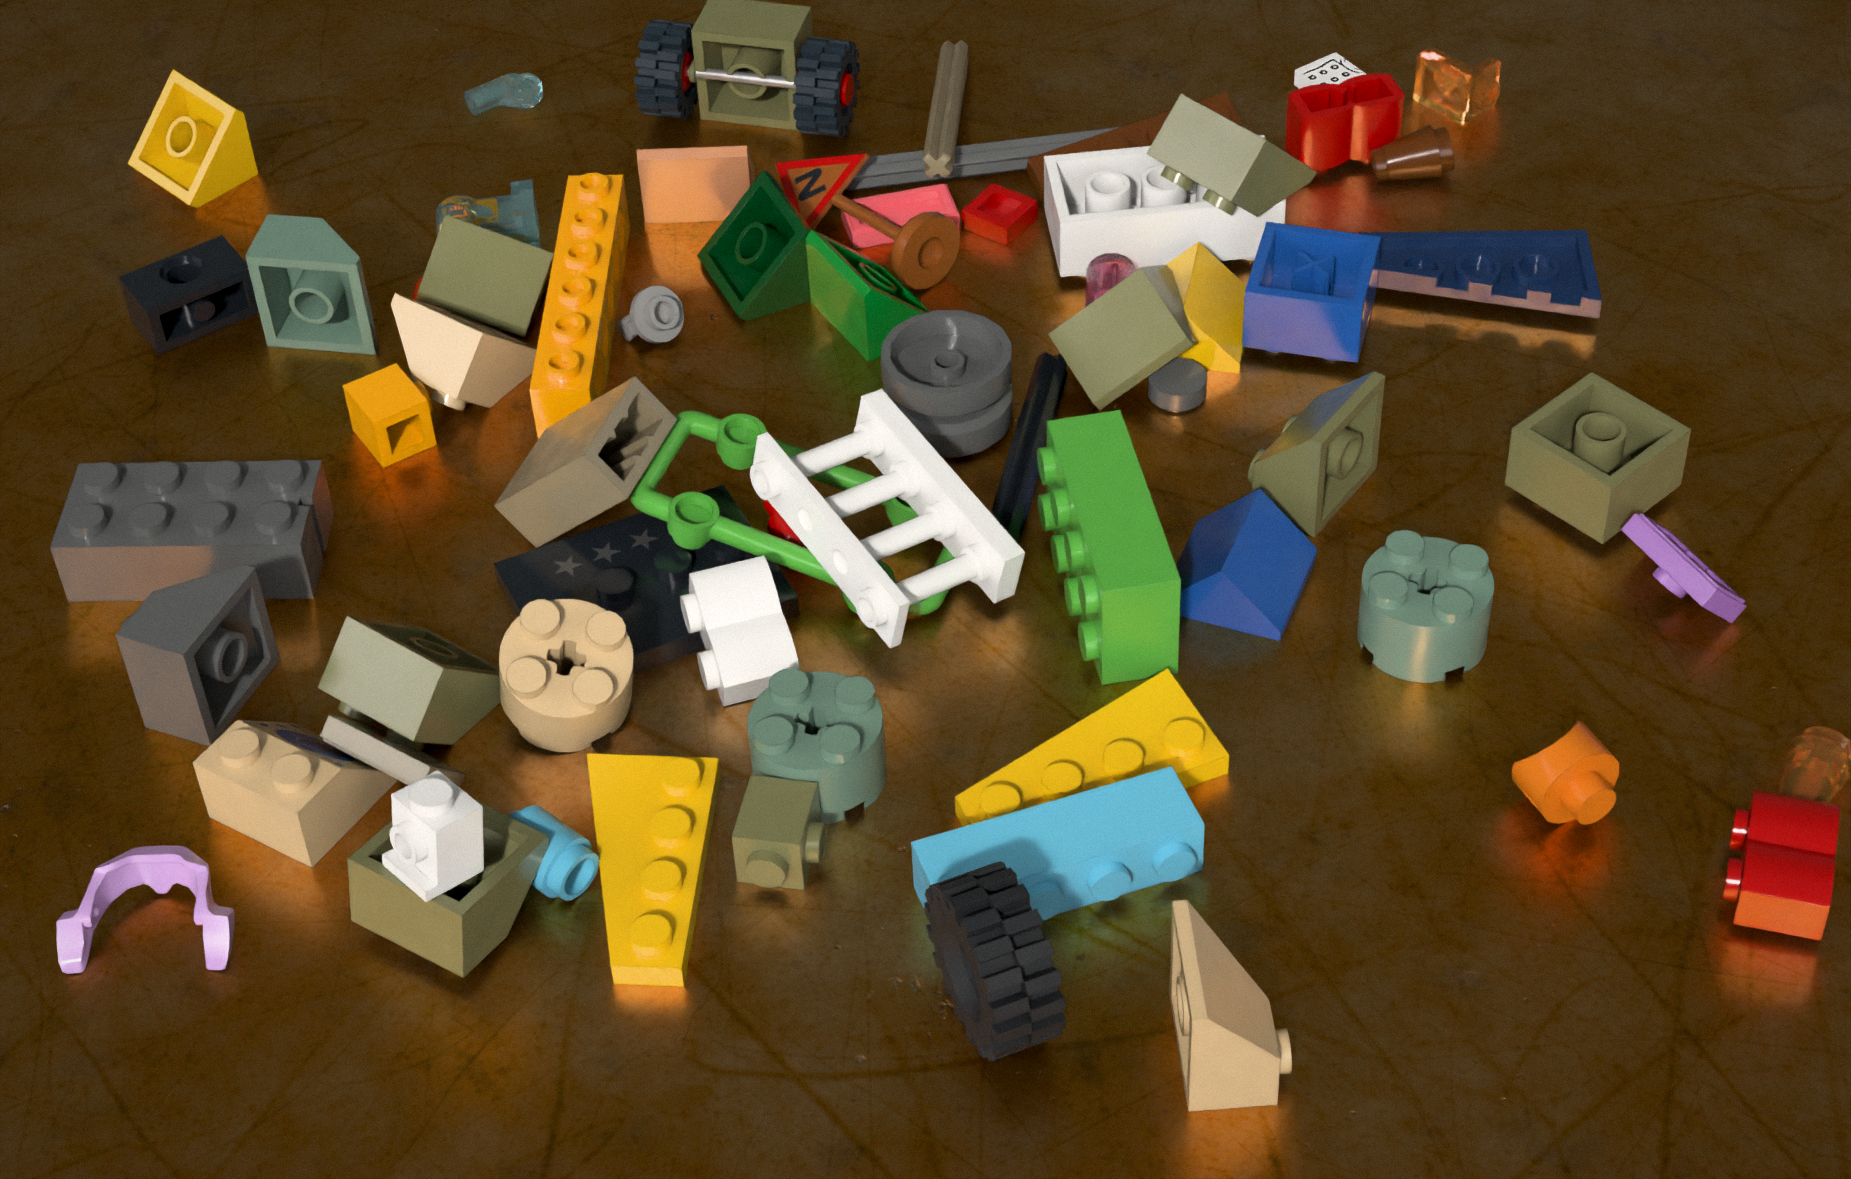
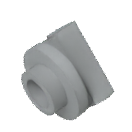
(654, 316)

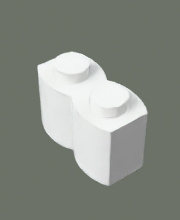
(740, 628)

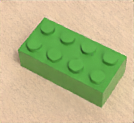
(1109, 548)

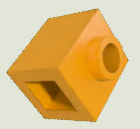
(390, 414)

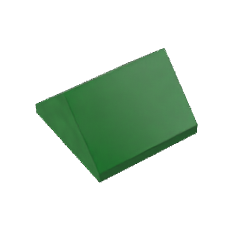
(857, 294)

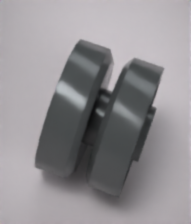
(951, 379)

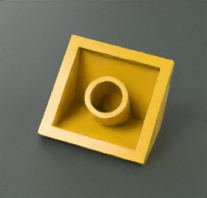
(194, 143)
(1212, 307)

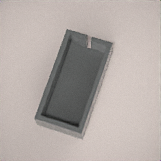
(178, 521)

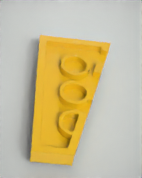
(1124, 739)
(652, 858)

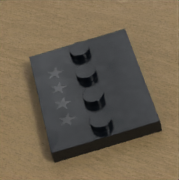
(634, 573)

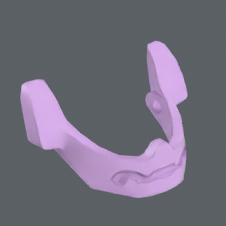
(159, 869)

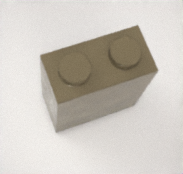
(586, 462)

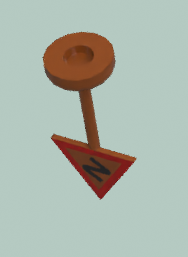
(921, 248)

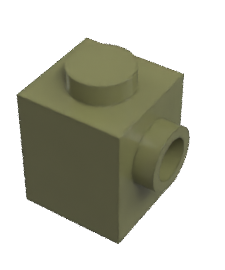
(778, 833)

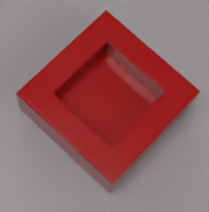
(999, 214)

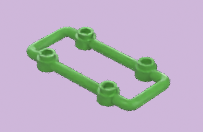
(695, 516)

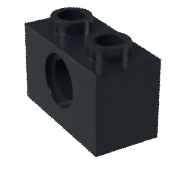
(189, 294)

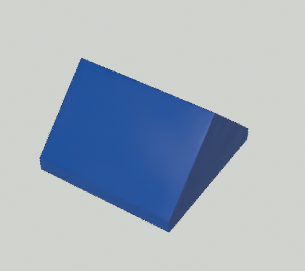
(1245, 568)

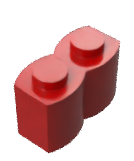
(1343, 120)
(1784, 864)

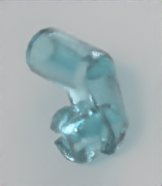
(509, 90)

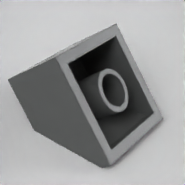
(199, 653)

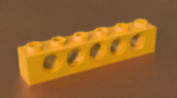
(581, 298)

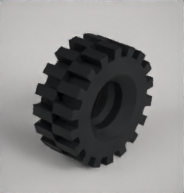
(995, 960)

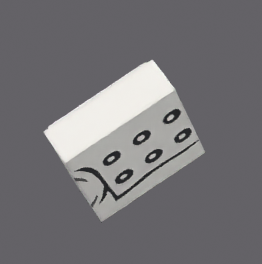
(1327, 70)

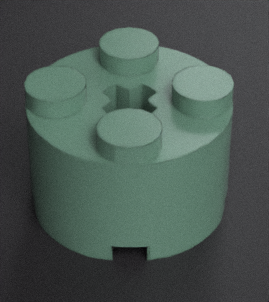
(1425, 606)
(821, 732)

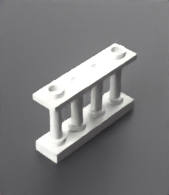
(914, 474)

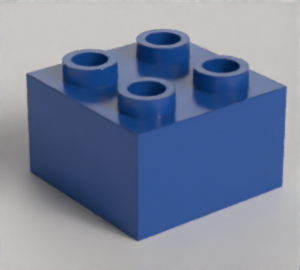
(1311, 292)

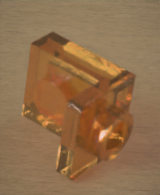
(1455, 87)

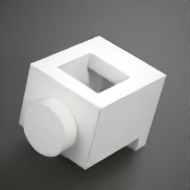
(434, 836)

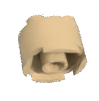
(566, 673)

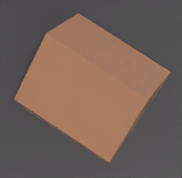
(693, 182)

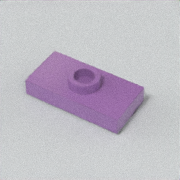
(1682, 569)

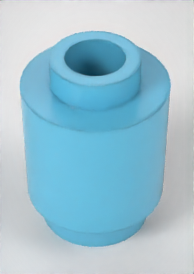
(569, 860)

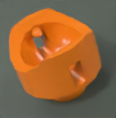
(1570, 778)

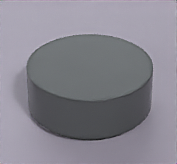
(1178, 385)

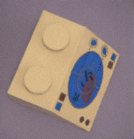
(286, 787)

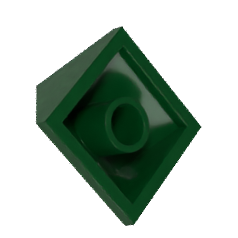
(760, 252)

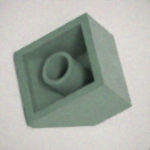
(310, 287)

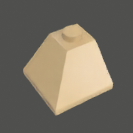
(459, 354)
(1221, 1022)

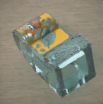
(507, 214)

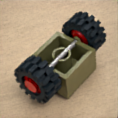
(749, 68)

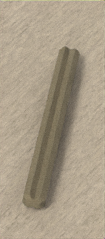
(945, 109)

